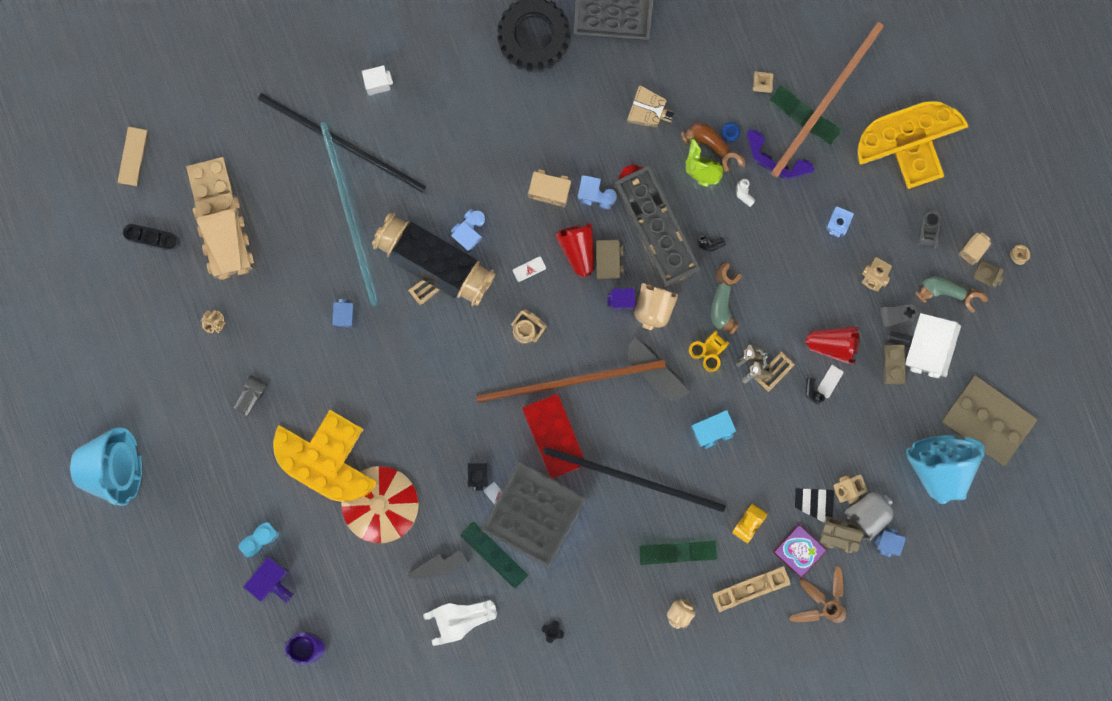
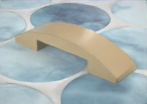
(751, 589)

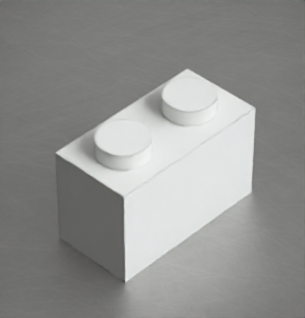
(377, 80)

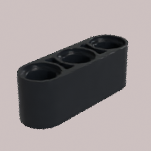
(143, 232)

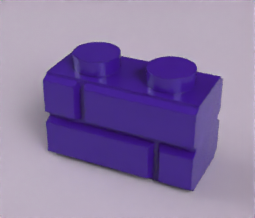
(621, 299)

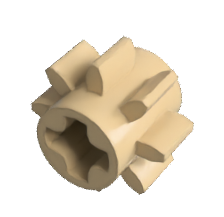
(213, 321)

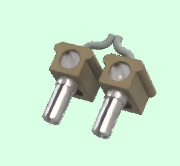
(759, 369)

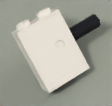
(930, 346)

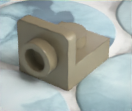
(989, 274)

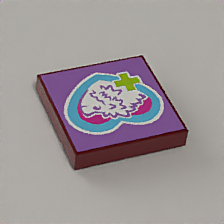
(800, 551)

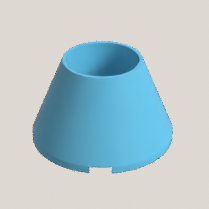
(108, 467)

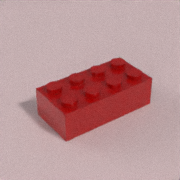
(553, 430)

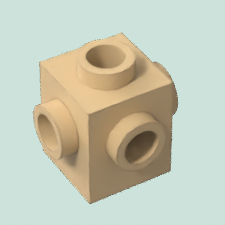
(876, 274)
(850, 488)

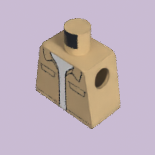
(648, 109)

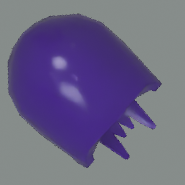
(304, 648)

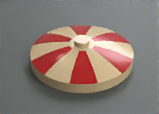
(386, 510)

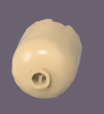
(654, 306)

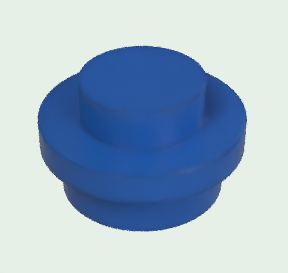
(730, 132)

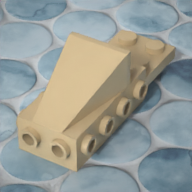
(219, 219)

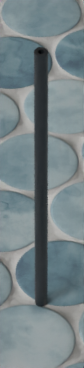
(342, 143)
(634, 479)

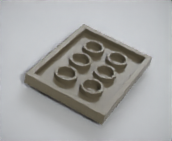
(989, 418)

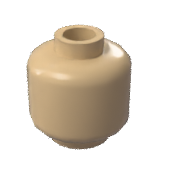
(681, 613)

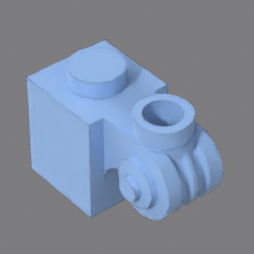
(590, 193)
(464, 233)

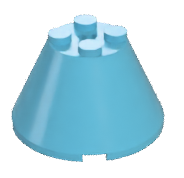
(946, 465)

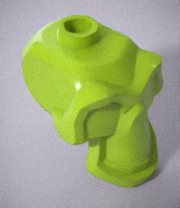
(702, 169)

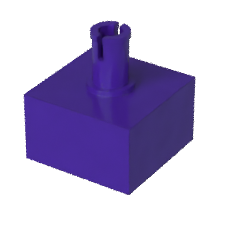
(268, 580)

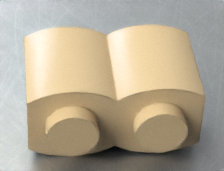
(975, 248)

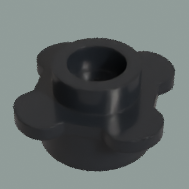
(547, 630)

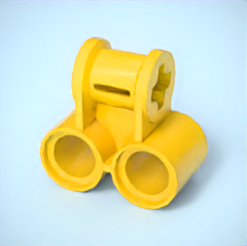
(710, 350)
(749, 523)

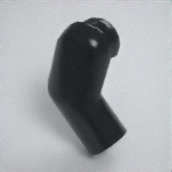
(811, 393)

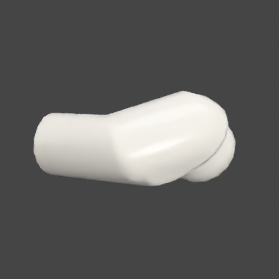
(742, 192)

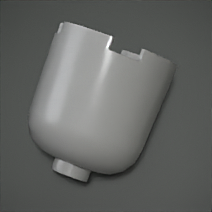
(872, 513)

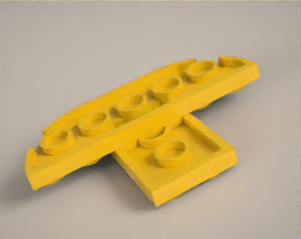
(910, 137)
(322, 460)

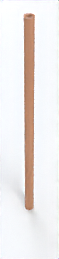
(827, 99)

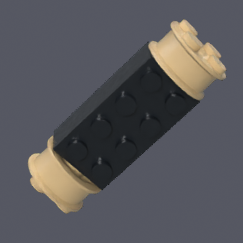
(433, 259)

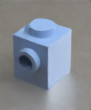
(839, 222)

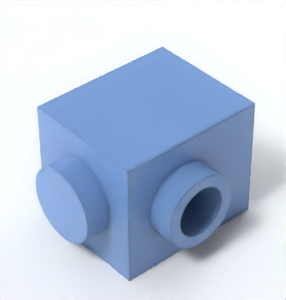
(889, 542)

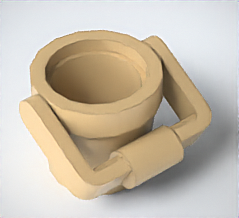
(525, 329)

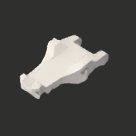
(457, 620)

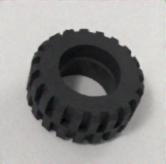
(533, 59)

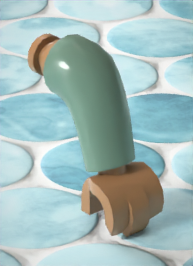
(942, 286)
(719, 311)

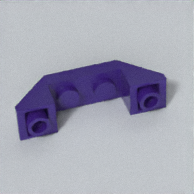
(755, 142)

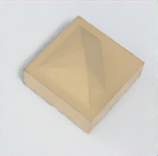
(763, 82)

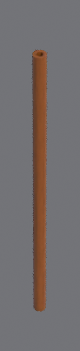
(571, 381)

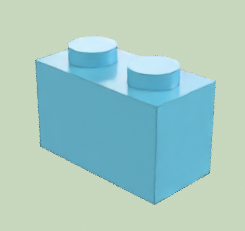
(713, 429)

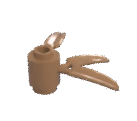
(830, 607)

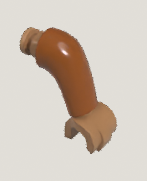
(706, 134)

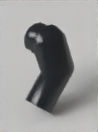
(709, 245)

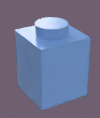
(343, 313)

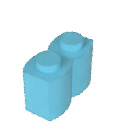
(262, 536)

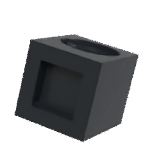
(477, 467)

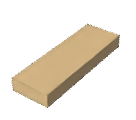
(132, 156)

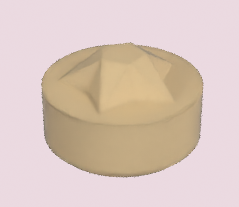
(1020, 254)

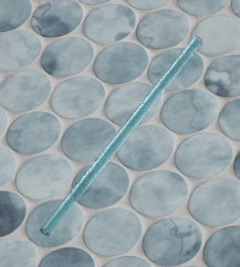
(348, 214)

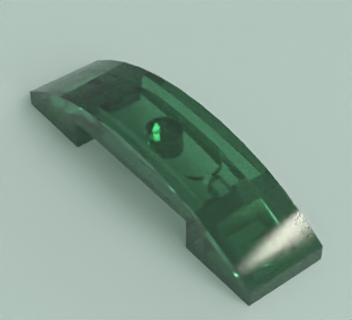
(800, 113)
(677, 552)

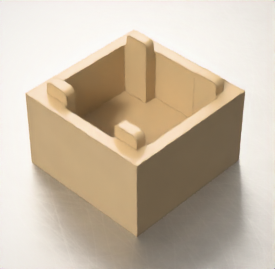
(549, 188)

